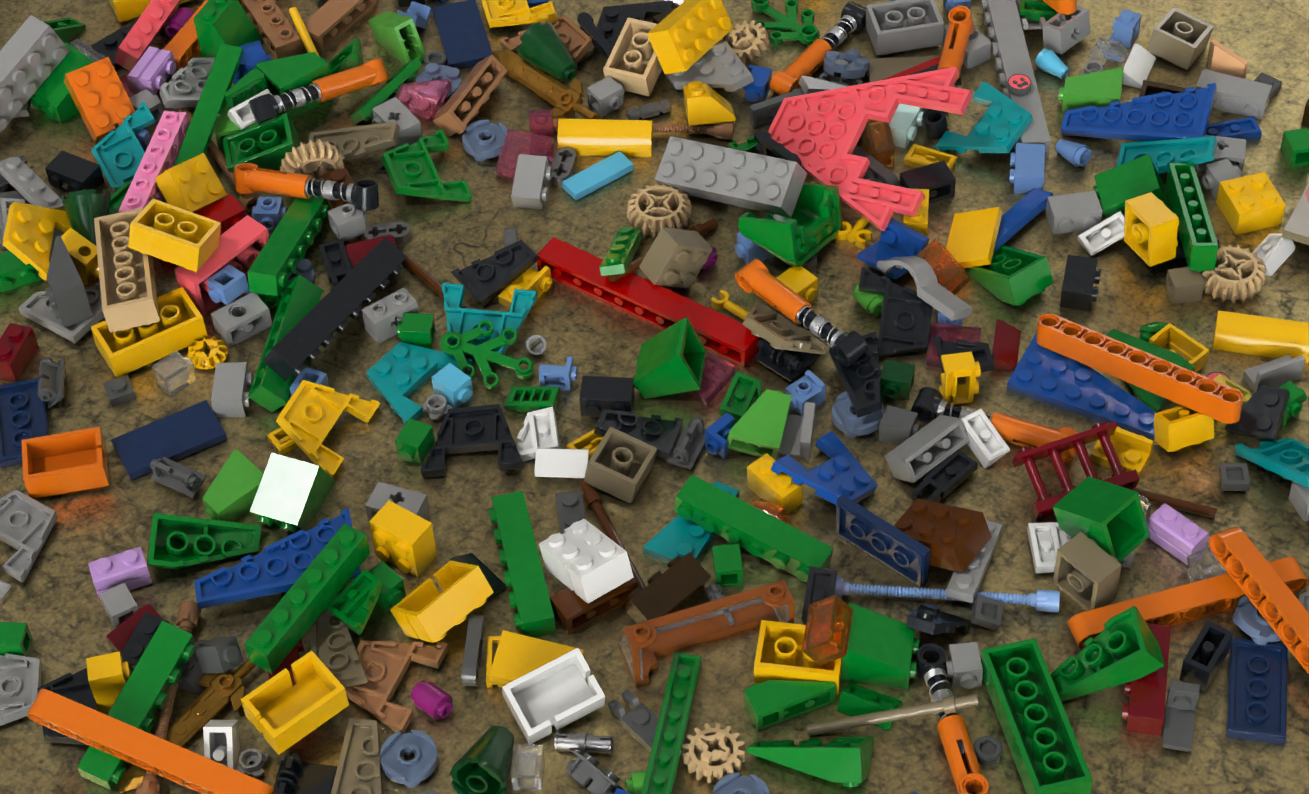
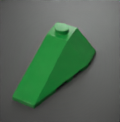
(1150, 399)
(192, 541)
(1116, 656)
(838, 761)

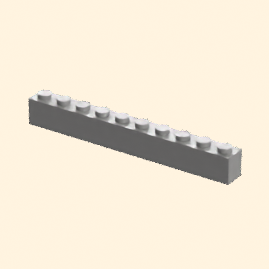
(1011, 59)

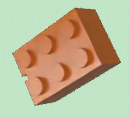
(99, 97)
(65, 462)

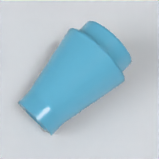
(1051, 63)

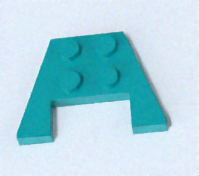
(996, 129)
(120, 150)
(466, 319)
(403, 372)

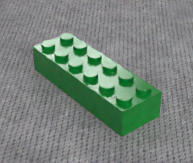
(1034, 720)

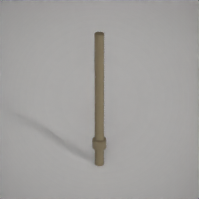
(947, 704)

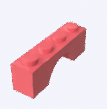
(144, 32)

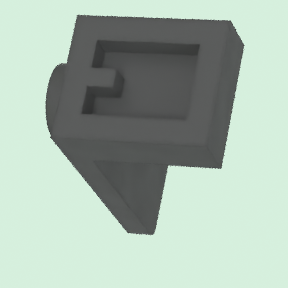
(1180, 715)

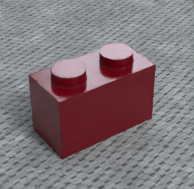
(16, 351)

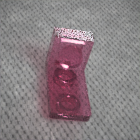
(542, 124)

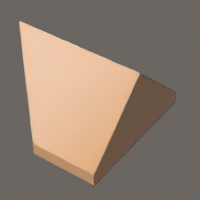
(1225, 61)

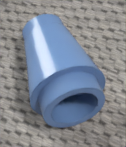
(1075, 153)

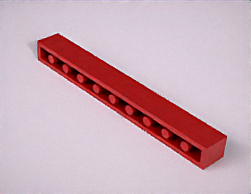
(648, 301)

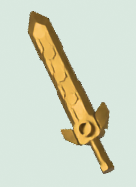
(563, 98)
(221, 690)

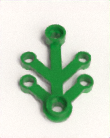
(805, 34)
(484, 353)

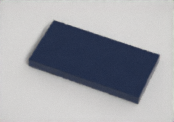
(462, 33)
(20, 418)
(169, 437)
(882, 541)
(1257, 691)

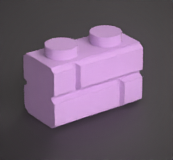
(151, 70)
(1176, 533)
(120, 568)

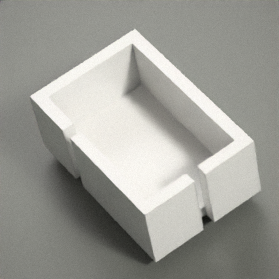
(586, 560)
(553, 696)

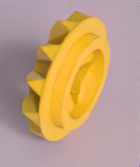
(217, 354)

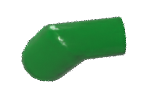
(1149, 329)

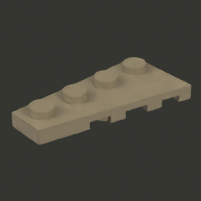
(360, 140)
(334, 647)
(359, 760)

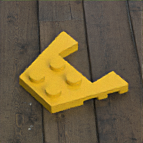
(516, 12)
(31, 232)
(313, 414)

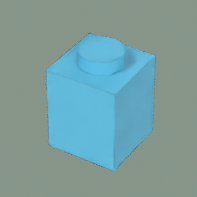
(453, 385)

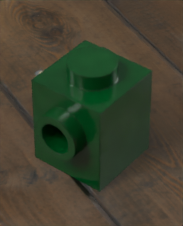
(897, 379)

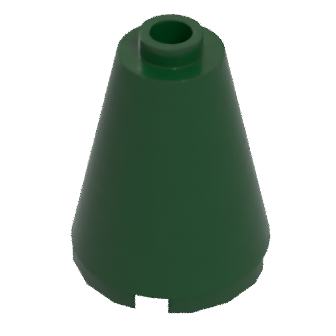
(547, 51)
(83, 208)
(485, 765)

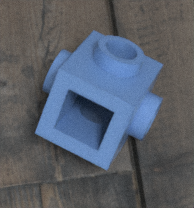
(269, 212)

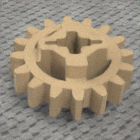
(745, 43)
(713, 752)

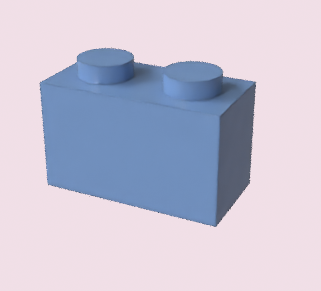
(1028, 167)

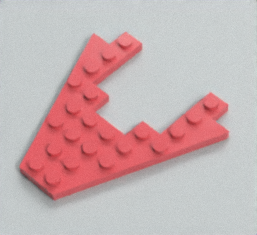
(829, 123)

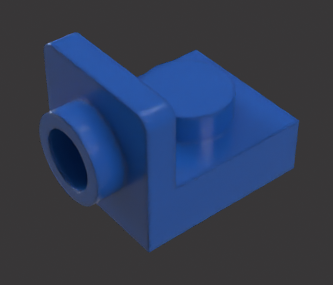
(717, 435)

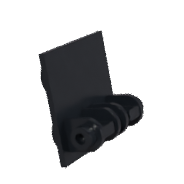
(783, 362)
(303, 777)

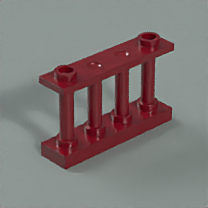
(1101, 431)

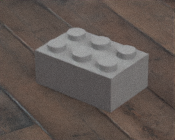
(904, 25)

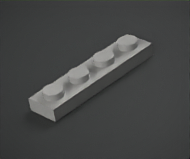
(29, 184)
(966, 584)

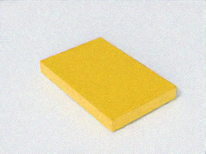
(974, 236)
(521, 655)

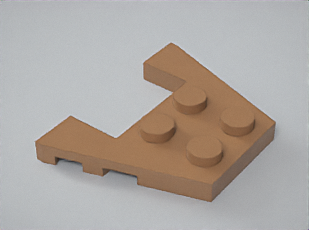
(573, 37)
(384, 668)

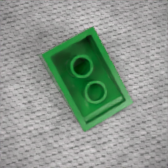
(262, 144)
(1013, 275)

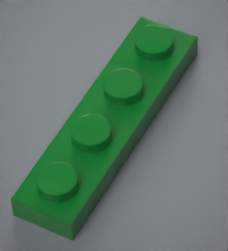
(406, 73)
(621, 251)

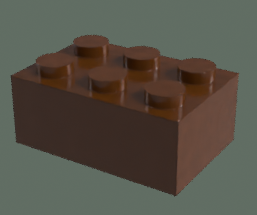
(949, 532)

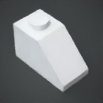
(222, 742)

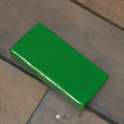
(860, 700)

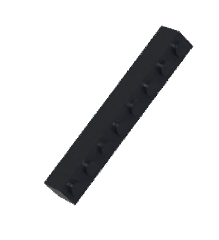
(334, 309)

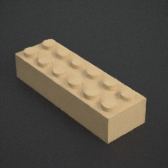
(124, 275)

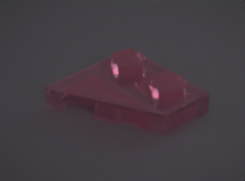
(423, 98)
(715, 376)

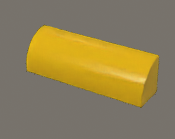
(606, 137)
(1260, 336)

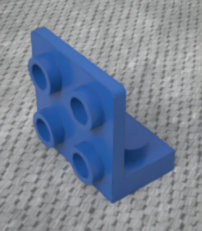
(895, 242)

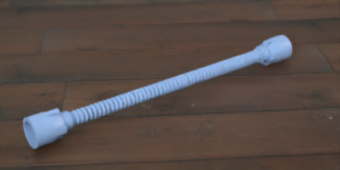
(1043, 600)

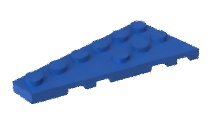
(1146, 117)
(1079, 390)
(271, 570)

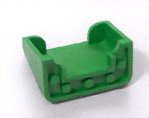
(805, 233)

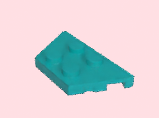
(1282, 457)

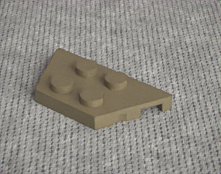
(782, 332)

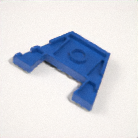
(834, 477)

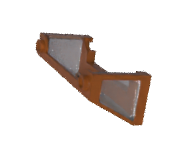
(701, 624)

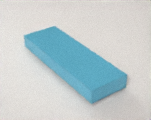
(597, 175)

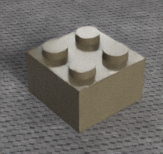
(1180, 38)
(675, 257)
(620, 465)
(1086, 572)

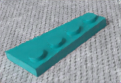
(1170, 151)
(682, 536)

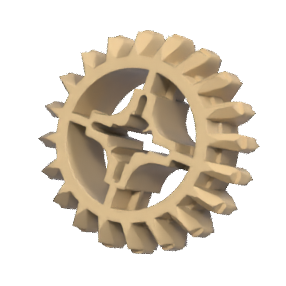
(310, 159)
(659, 204)
(1236, 274)

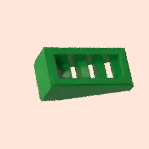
(1035, 10)
(250, 85)
(547, 397)

